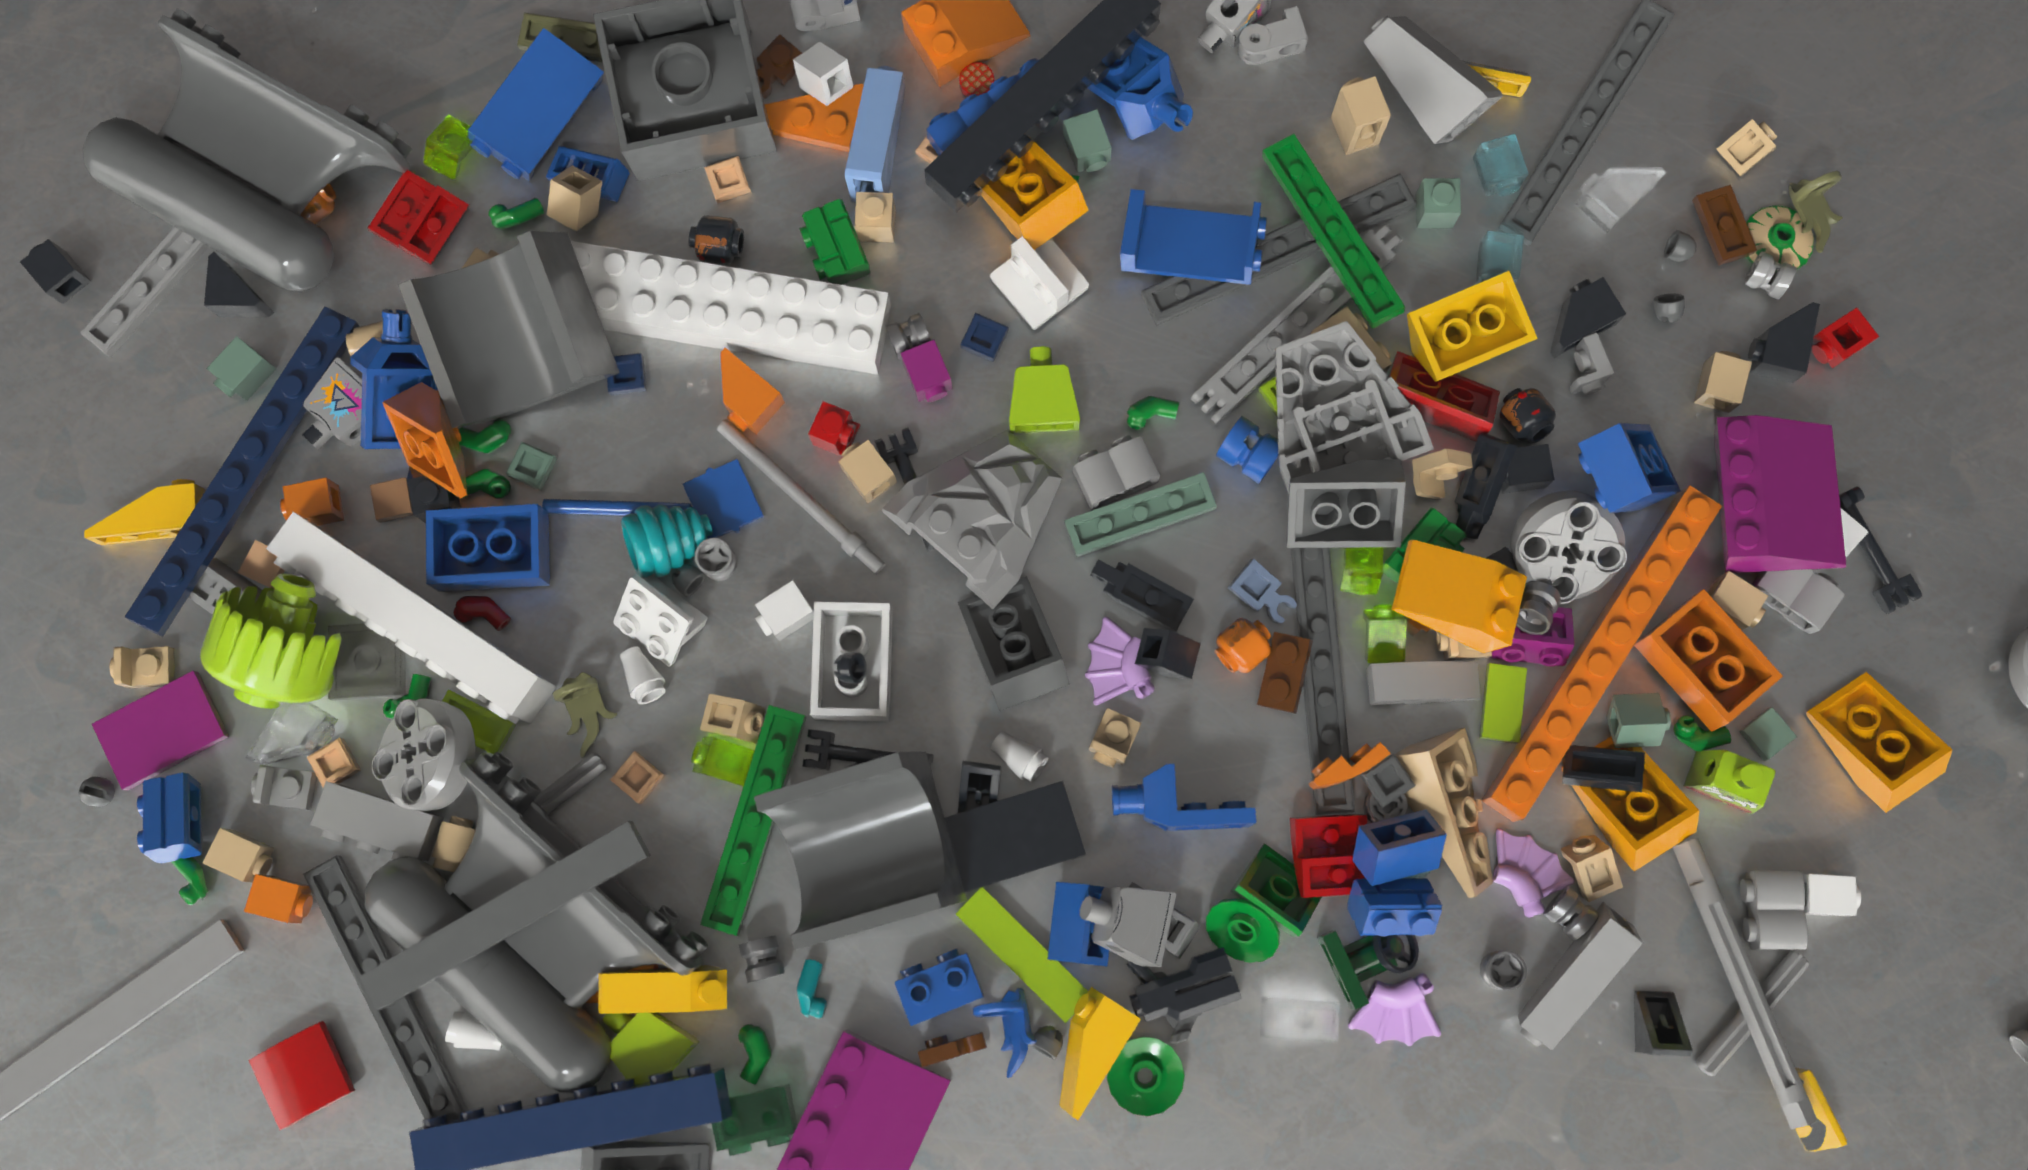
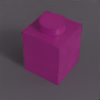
(927, 372)

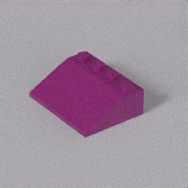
(1778, 494)
(865, 1111)

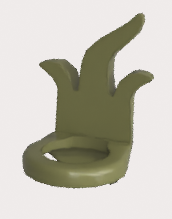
(1813, 207)
(583, 701)

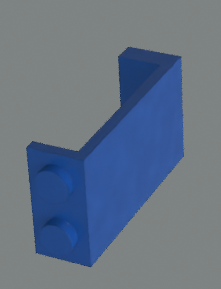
(534, 105)
(1191, 242)

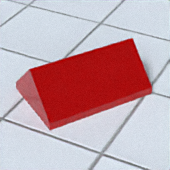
(1450, 403)

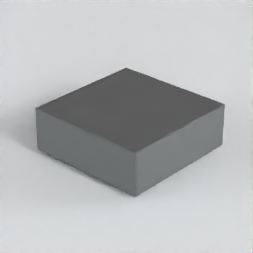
(1387, 780)

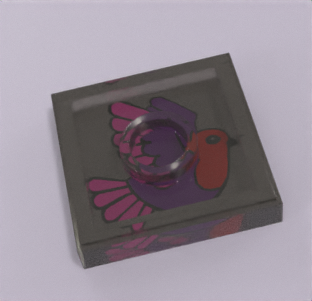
(366, 665)

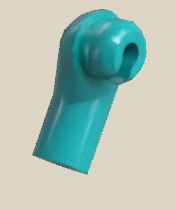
(806, 990)

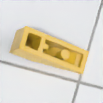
(151, 516)
(662, 991)
(1094, 1043)

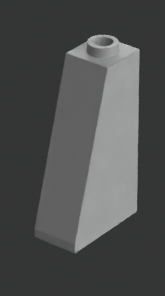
(1430, 78)
(1579, 978)

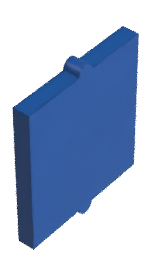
(724, 498)

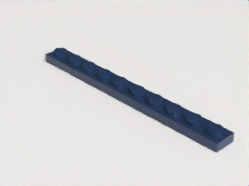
(239, 475)

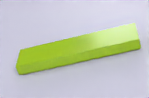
(1022, 953)

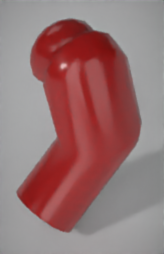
(481, 606)

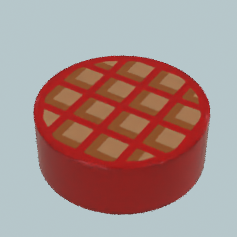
(975, 79)

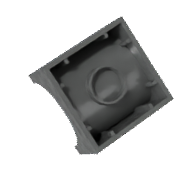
(683, 84)
(509, 330)
(866, 846)

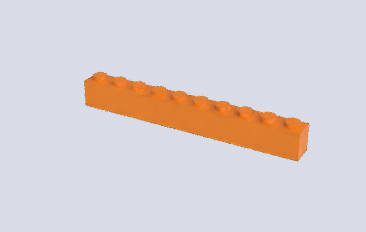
(1601, 654)

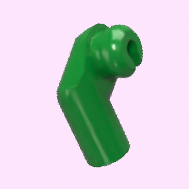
(506, 218)
(1147, 408)
(487, 439)
(489, 483)
(418, 690)
(1697, 738)
(195, 877)
(758, 1051)

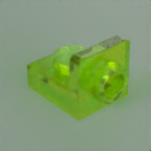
(447, 147)
(1362, 570)
(1384, 635)
(722, 760)

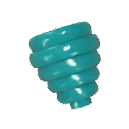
(663, 537)

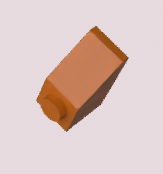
(747, 394)

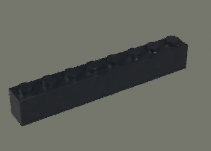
(1039, 99)

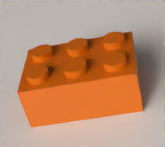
(1708, 660)

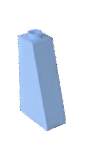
(875, 132)

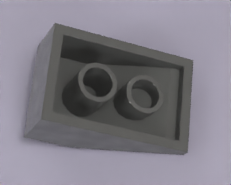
(1348, 506)
(1015, 646)
(646, 1156)

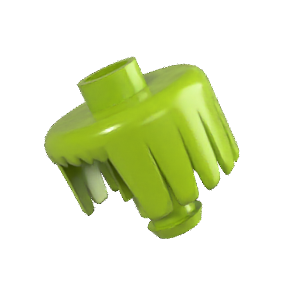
(269, 646)

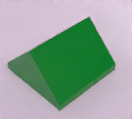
(1273, 886)

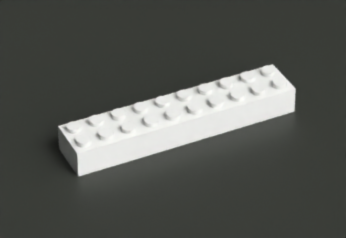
(736, 308)

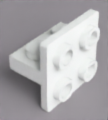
(1038, 281)
(657, 617)

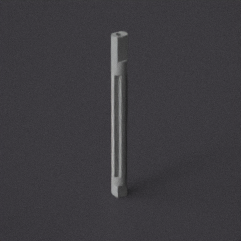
(1745, 984)

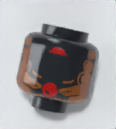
(717, 240)
(1527, 415)

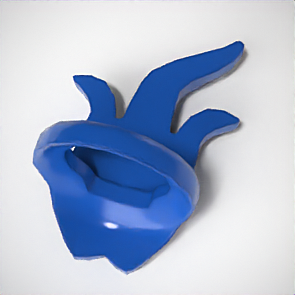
(1016, 1025)

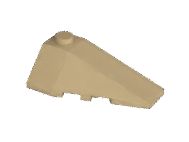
(1444, 786)

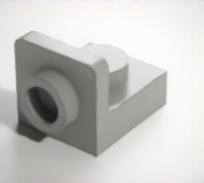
(1592, 360)
(283, 787)

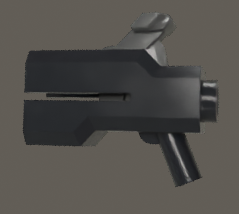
(1178, 997)

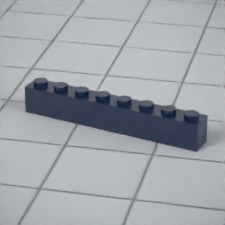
(572, 1122)

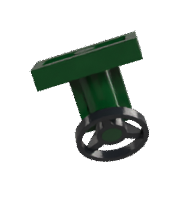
(1365, 960)

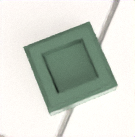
(531, 466)
(1768, 734)

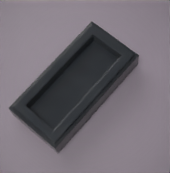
(1604, 768)

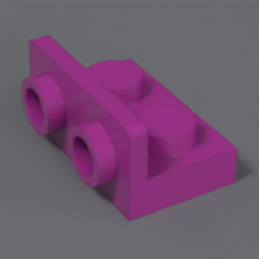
(1546, 649)

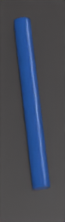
(600, 507)

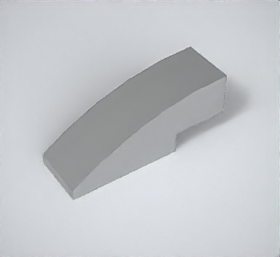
(1423, 682)

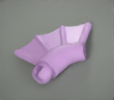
(1114, 665)
(1528, 871)
(1398, 1011)

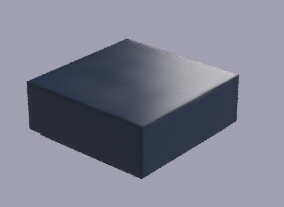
(984, 337)
(631, 375)

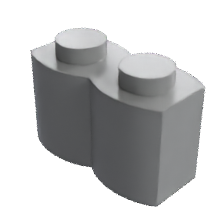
(1116, 472)
(1800, 596)
(1774, 910)

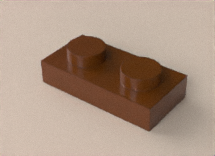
(1724, 225)
(1285, 672)

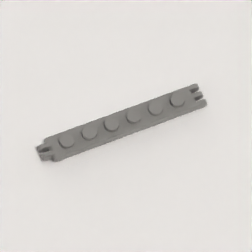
(1296, 321)

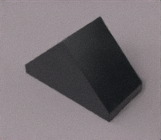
(229, 294)
(978, 785)
(1659, 1025)

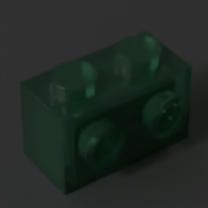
(756, 1118)

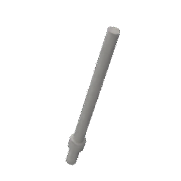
(851, 542)

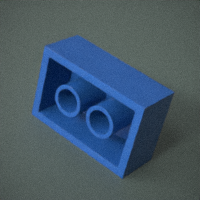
(1627, 468)
(487, 548)

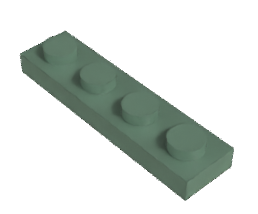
(1140, 514)

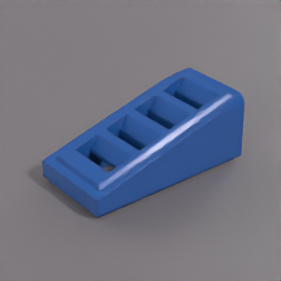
(611, 170)

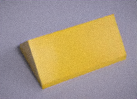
(1469, 327)

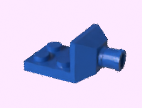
(1145, 91)
(388, 368)
(1158, 804)

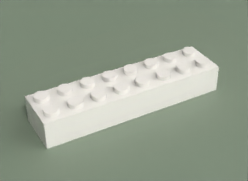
(414, 621)

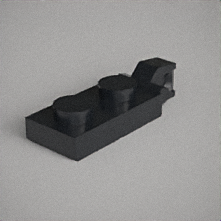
(1482, 483)
(1143, 593)

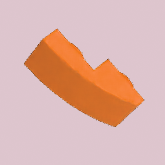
(1335, 772)

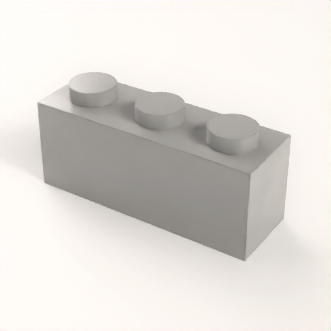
(375, 822)

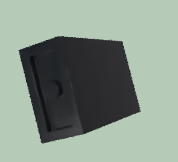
(1014, 836)

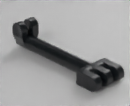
(900, 455)
(1892, 585)
(828, 751)

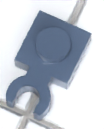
(1257, 588)

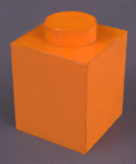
(313, 500)
(279, 899)

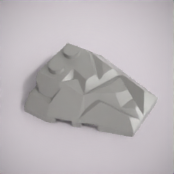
(1340, 406)
(981, 511)

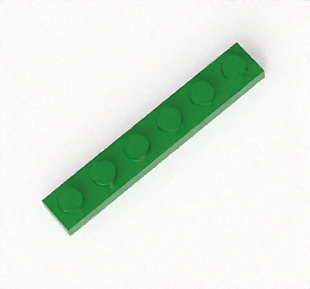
(1333, 231)
(751, 828)

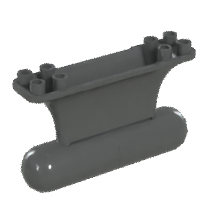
(240, 159)
(539, 978)

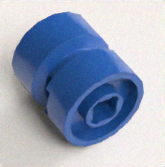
(1249, 449)

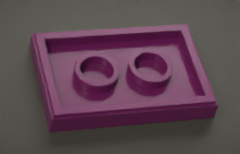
(160, 730)

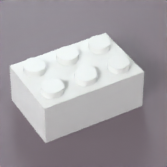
(844, 629)

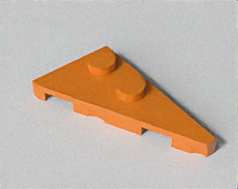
(814, 122)

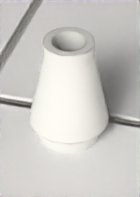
(642, 678)
(1021, 757)
(470, 1033)

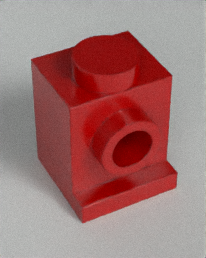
(1843, 338)
(833, 429)

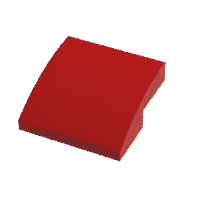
(418, 217)
(1325, 853)
(301, 1075)

